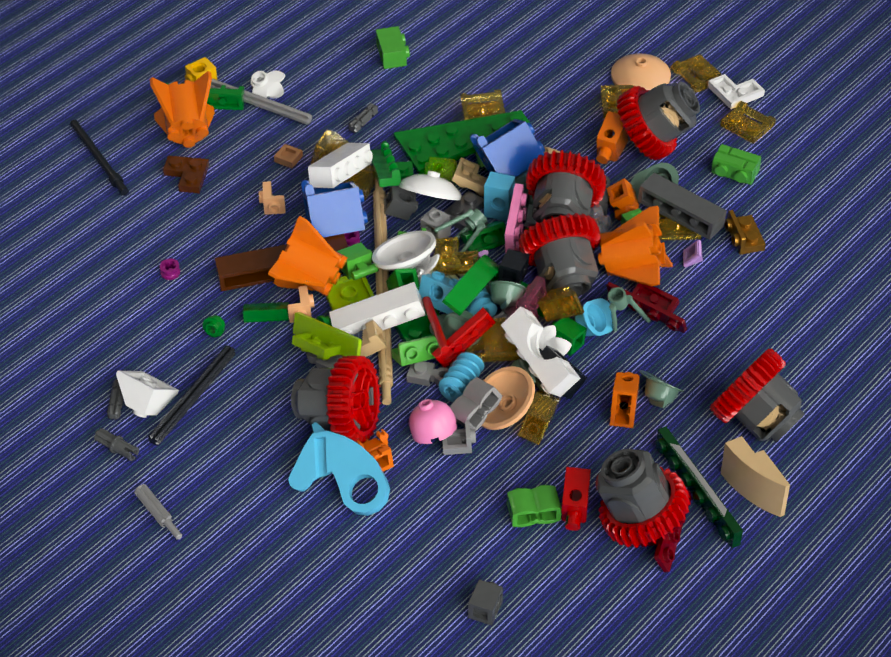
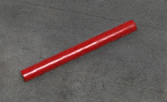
(435, 324)

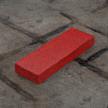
(465, 337)

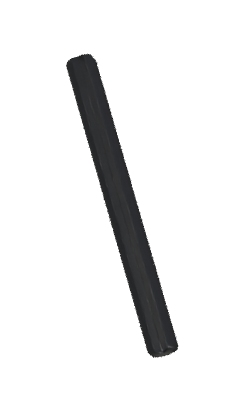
(191, 395)

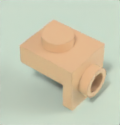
(271, 203)
(304, 306)

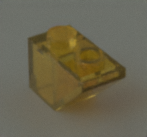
(328, 143)
(560, 304)
(539, 417)

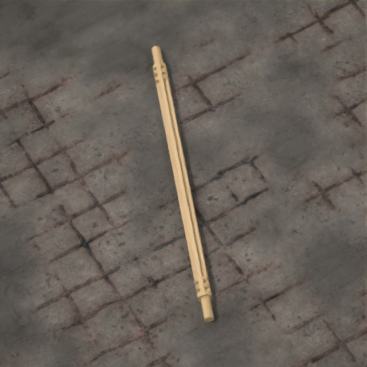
(380, 237)

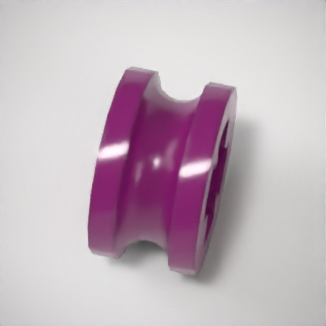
(352, 238)
(169, 269)

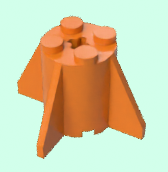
(184, 109)
(635, 249)
(308, 261)

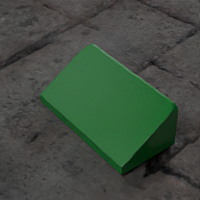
(489, 238)
(265, 312)

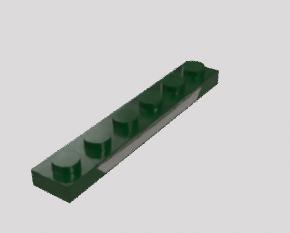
(701, 490)

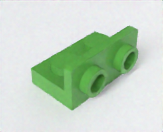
(415, 350)

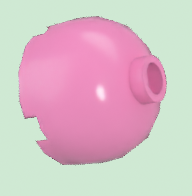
(431, 420)

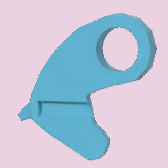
(349, 463)

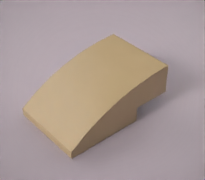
(755, 476)

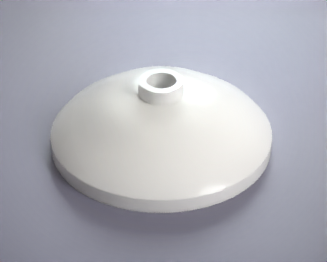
(431, 185)
(404, 250)

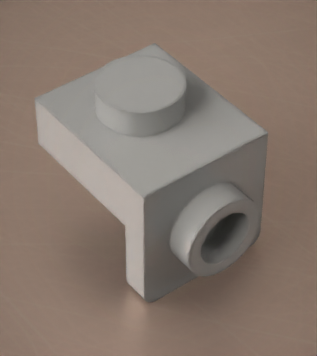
(460, 441)

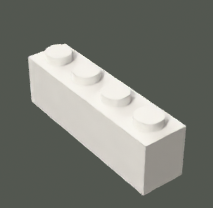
(340, 165)
(385, 309)

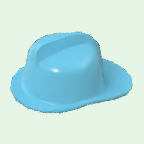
(596, 317)

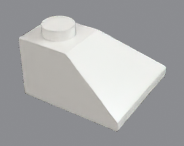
(144, 392)

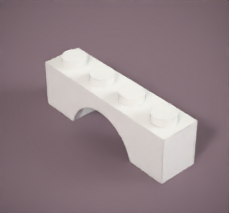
(524, 331)

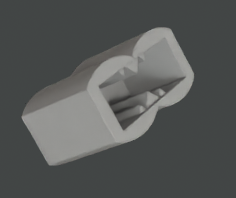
(476, 403)

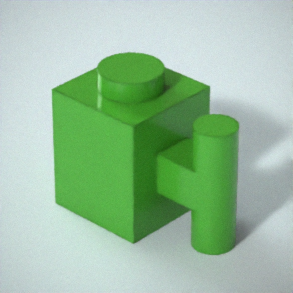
(359, 262)

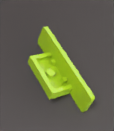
(323, 339)

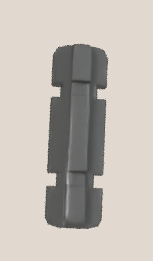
(363, 118)
(115, 401)

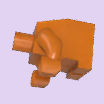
(622, 196)
(379, 449)

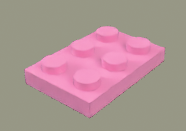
(516, 216)

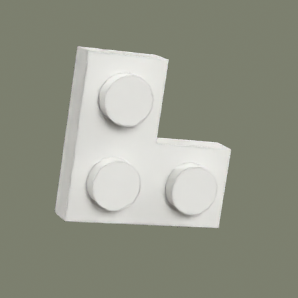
(731, 93)

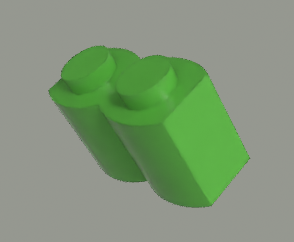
(534, 506)

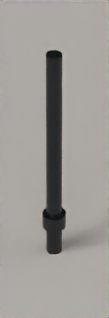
(114, 178)

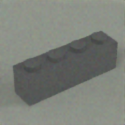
(682, 206)

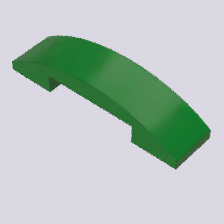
(471, 284)

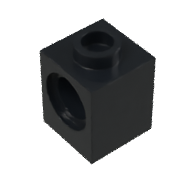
(513, 266)

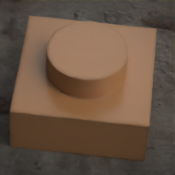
(288, 156)

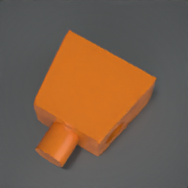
(609, 145)
(624, 390)

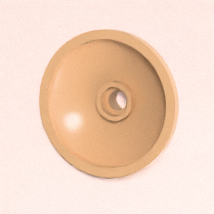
(641, 71)
(517, 396)

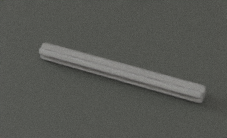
(268, 104)

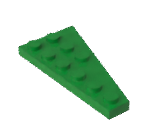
(449, 139)

